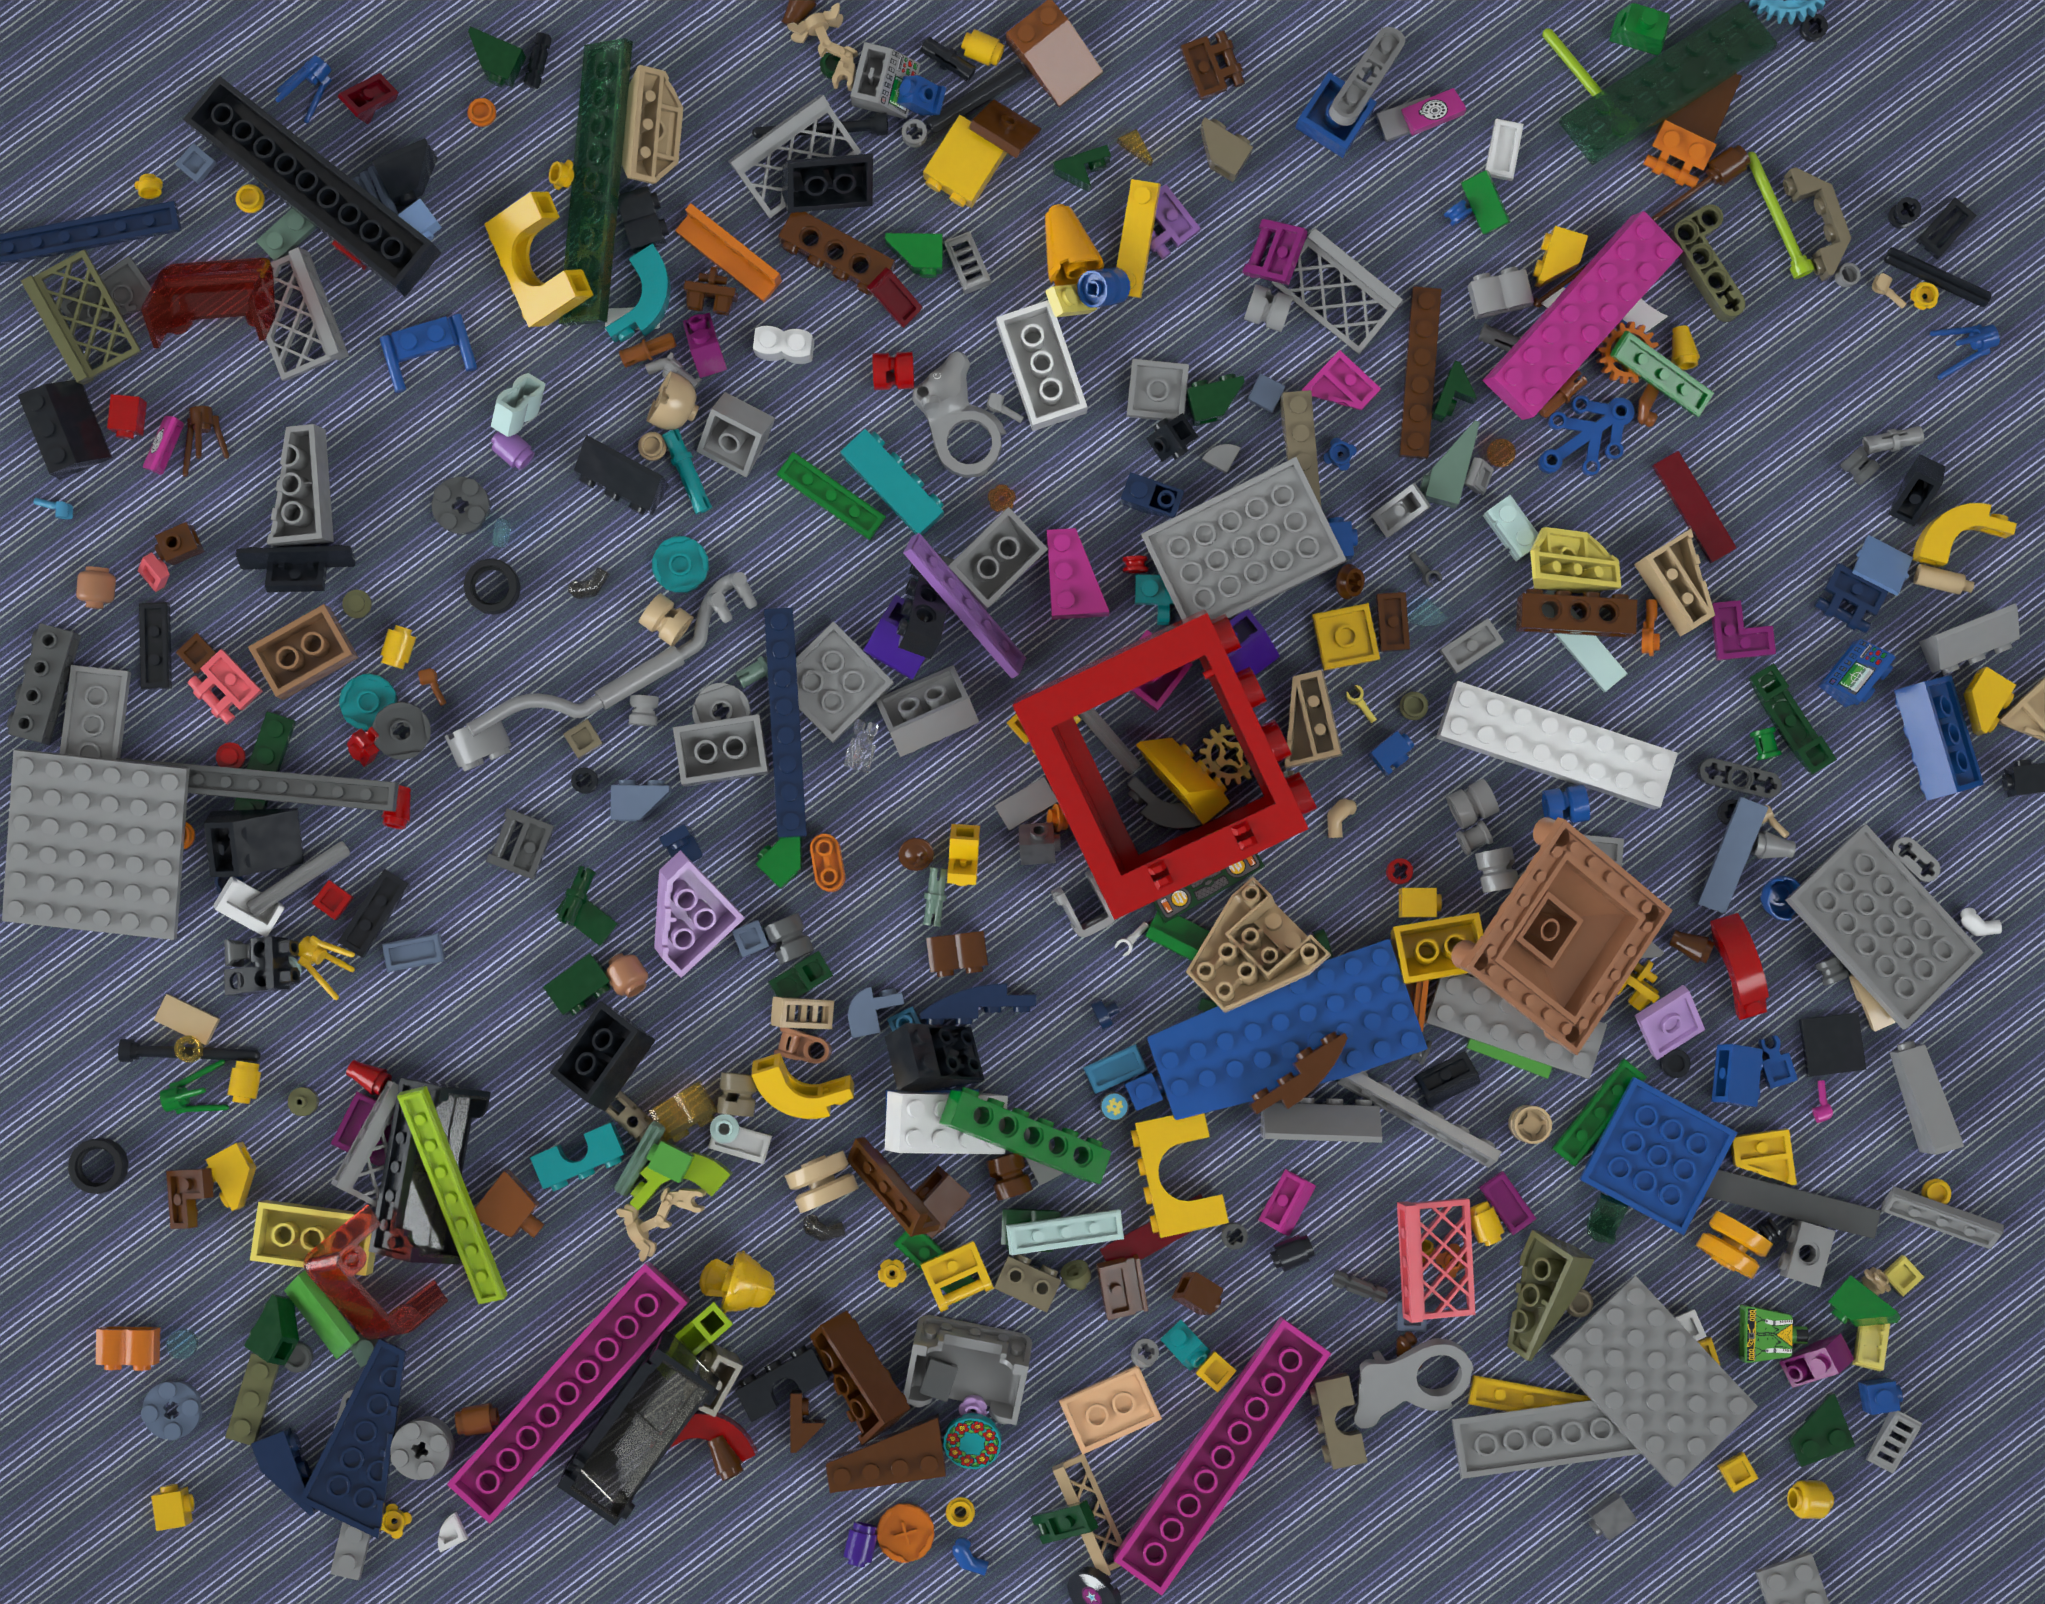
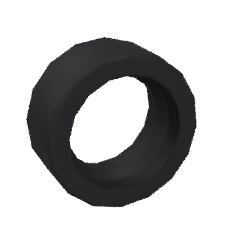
(470, 583)
(75, 1164)

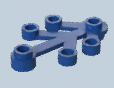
(1590, 432)

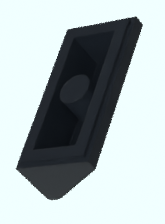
(1447, 1079)

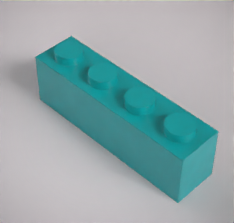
(892, 483)

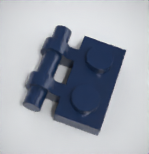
(1854, 590)

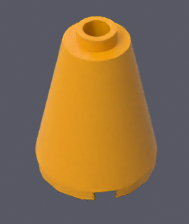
(1068, 247)

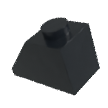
(1917, 490)

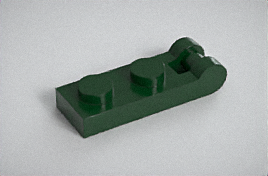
(1065, 1522)

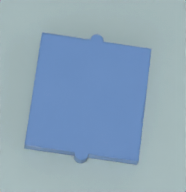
(1882, 565)

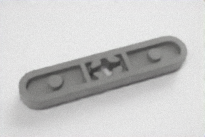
(1355, 92)

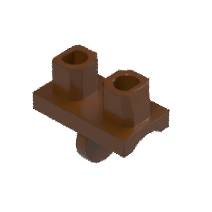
(723, 296)

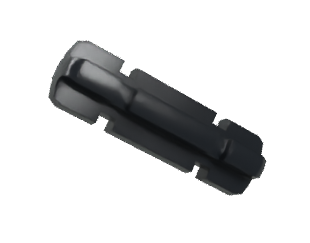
(537, 60)

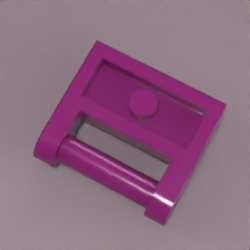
(1282, 253)

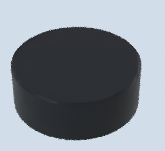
(1675, 1063)

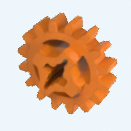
(1608, 361)

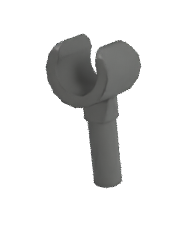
(1425, 570)

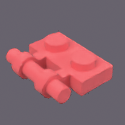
(231, 680)

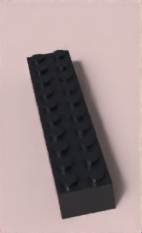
(312, 186)

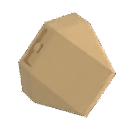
(1253, 950)

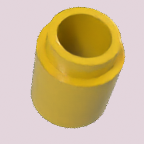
(982, 48)
(397, 647)
(244, 1082)
(1485, 1224)

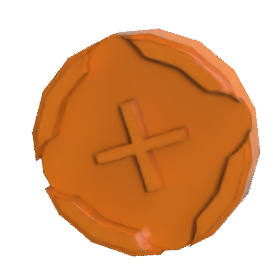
(905, 1532)

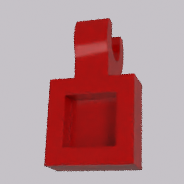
(362, 746)

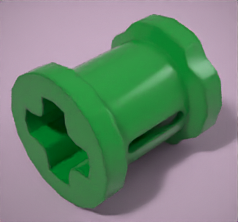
(1765, 743)

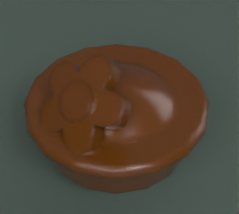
(1349, 581)
(916, 854)

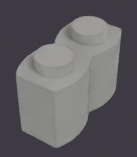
(1500, 293)

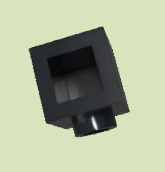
(2024, 778)

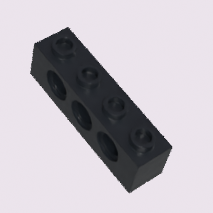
(924, 615)

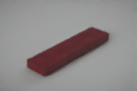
(1694, 507)
(1140, 1242)

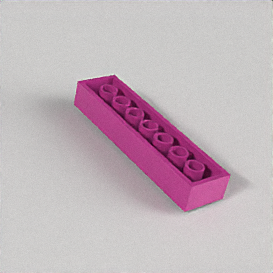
(1582, 315)

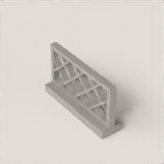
(779, 136)
(1357, 275)
(319, 311)
(365, 1144)

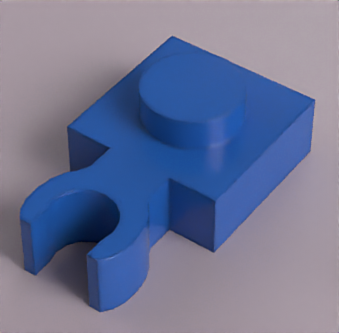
(1777, 1067)

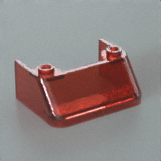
(210, 291)
(333, 1270)

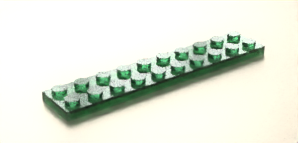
(597, 174)

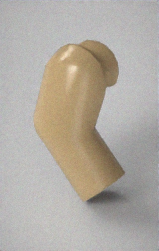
(1337, 814)

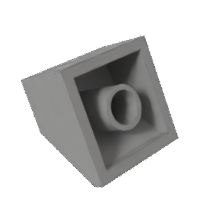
(735, 434)

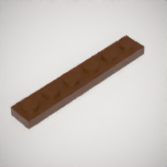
(1420, 372)

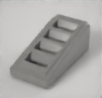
(977, 282)
(1902, 1446)

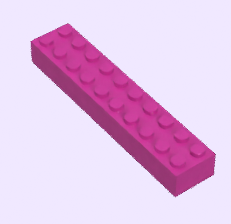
(568, 1392)
(1221, 1455)

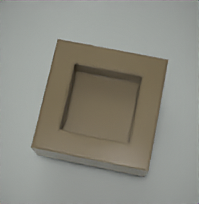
(583, 739)

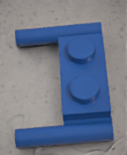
(423, 340)

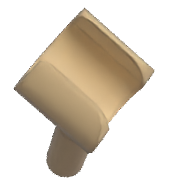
(1881, 286)
(1769, 817)

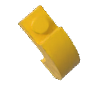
(1938, 536)
(795, 1097)

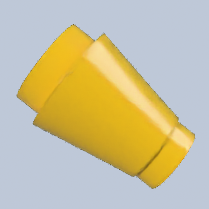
(1683, 348)

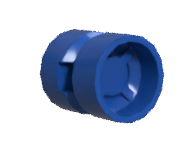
(1103, 287)
(1568, 805)

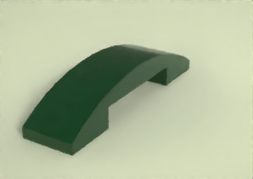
(1790, 720)

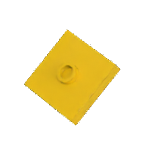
(1345, 637)

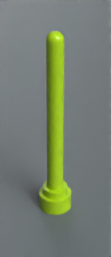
(1571, 62)
(1800, 264)

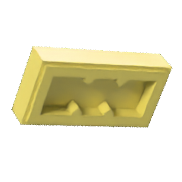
(1871, 1346)

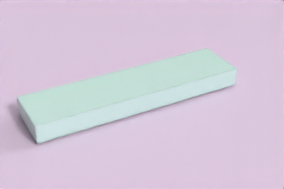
(1590, 654)
(1064, 1232)

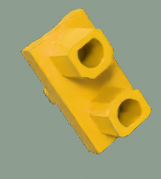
(1644, 992)

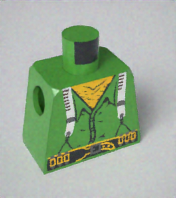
(1767, 1334)

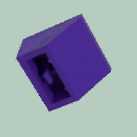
(884, 642)
(1256, 645)

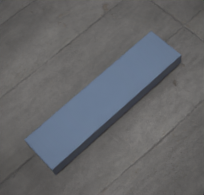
(1732, 855)

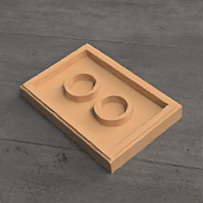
(1110, 1409)

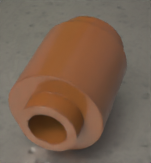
(477, 1419)

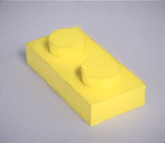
(1066, 302)

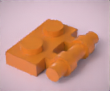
(1683, 145)

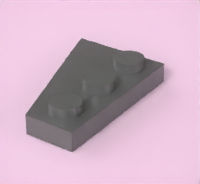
(125, 285)

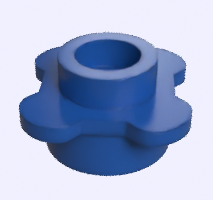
(1339, 446)

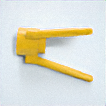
(312, 951)

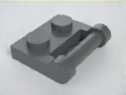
(529, 846)

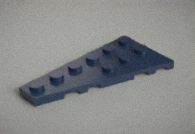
(357, 1458)

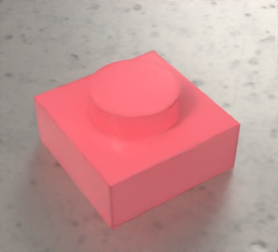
(154, 571)

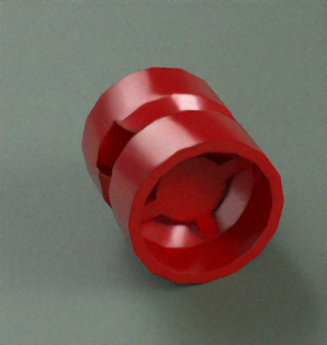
(903, 370)

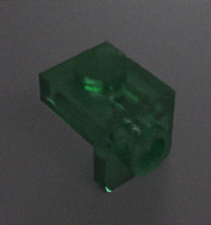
(1605, 1219)

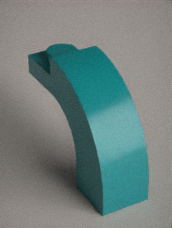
(653, 300)

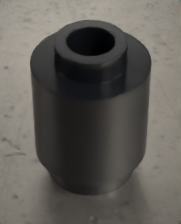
(1292, 1252)

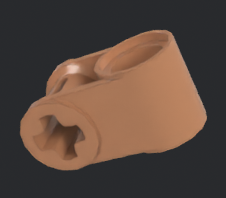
(800, 1046)

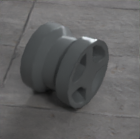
(1832, 970)

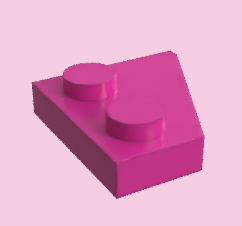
(1343, 383)

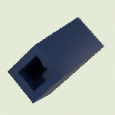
(1151, 496)

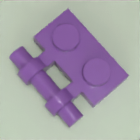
(1175, 222)

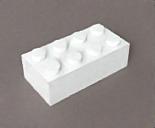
(1041, 365)
(915, 1125)

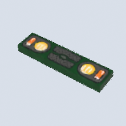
(1198, 892)

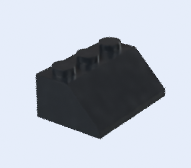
(828, 183)
(65, 427)
(620, 476)

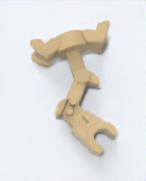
(816, 26)
(638, 1230)

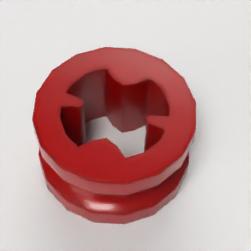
(1135, 564)
(1408, 872)

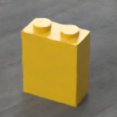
(963, 164)

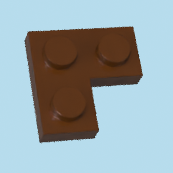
(183, 1189)

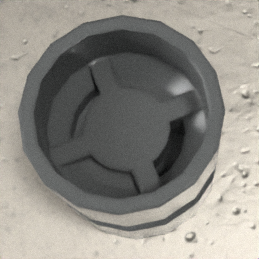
(789, 939)

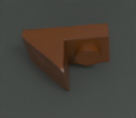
(801, 1429)

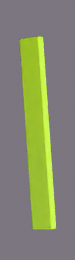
(452, 1195)

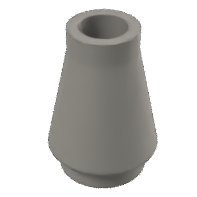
(1772, 846)

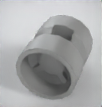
(1268, 308)
(1475, 802)
(1497, 869)

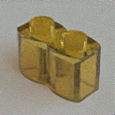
(684, 1111)

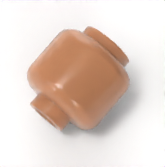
(95, 587)
(626, 975)

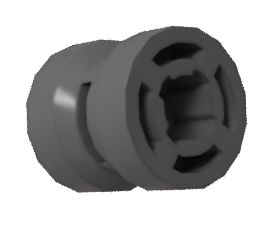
(1855, 460)

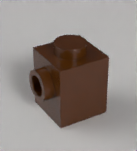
(178, 544)
(1198, 1293)

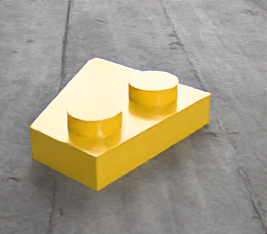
(1766, 1154)

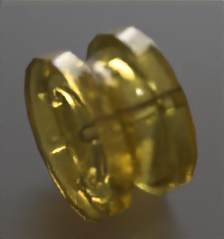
(179, 1047)

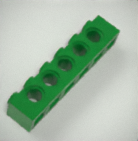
(960, 1116)

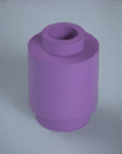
(512, 450)

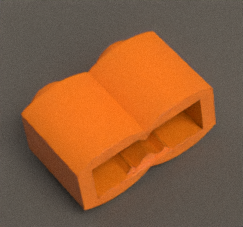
(127, 1346)

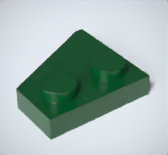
(1822, 1433)

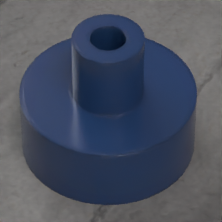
(1104, 1013)

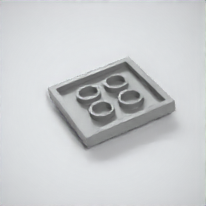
(837, 682)

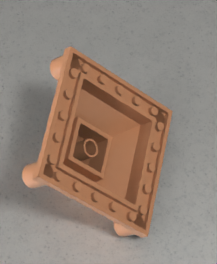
(1565, 935)

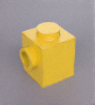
(1419, 902)
(172, 1507)

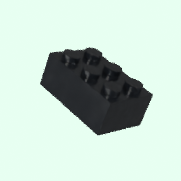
(602, 1056)

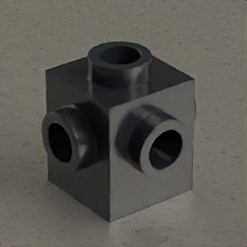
(1172, 437)

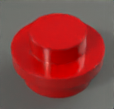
(230, 755)

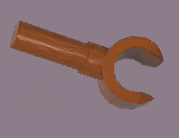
(429, 676)

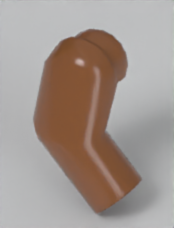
(1646, 402)

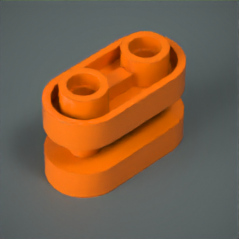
(827, 863)

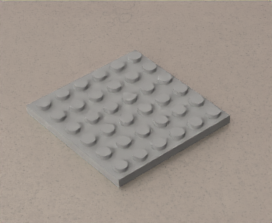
(95, 844)

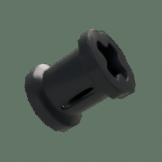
(1904, 204)

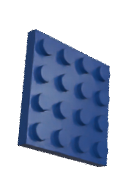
(1658, 1155)

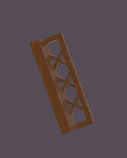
(891, 1189)

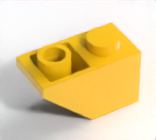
(1561, 255)
(1985, 698)
(234, 1174)

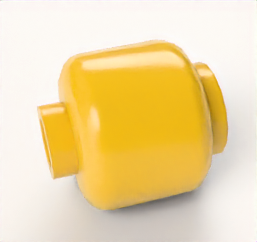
(1810, 1499)

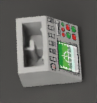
(879, 79)

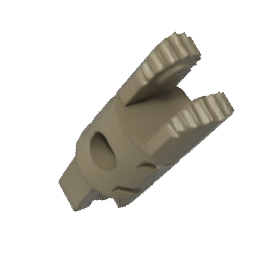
(623, 1118)

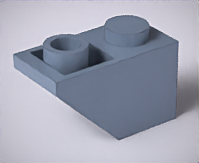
(637, 802)

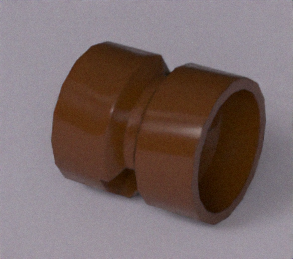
(1009, 1176)

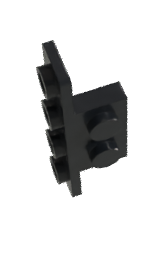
(295, 567)

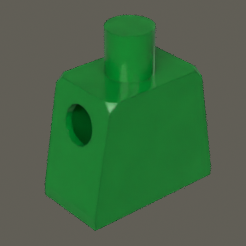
(1642, 28)

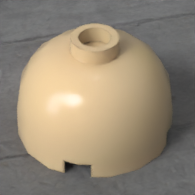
(674, 403)

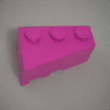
(1071, 578)

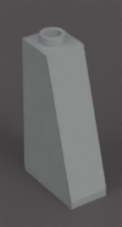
(1925, 1100)

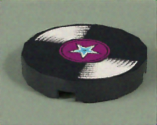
(1092, 1587)

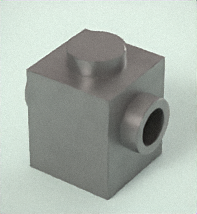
(1038, 843)

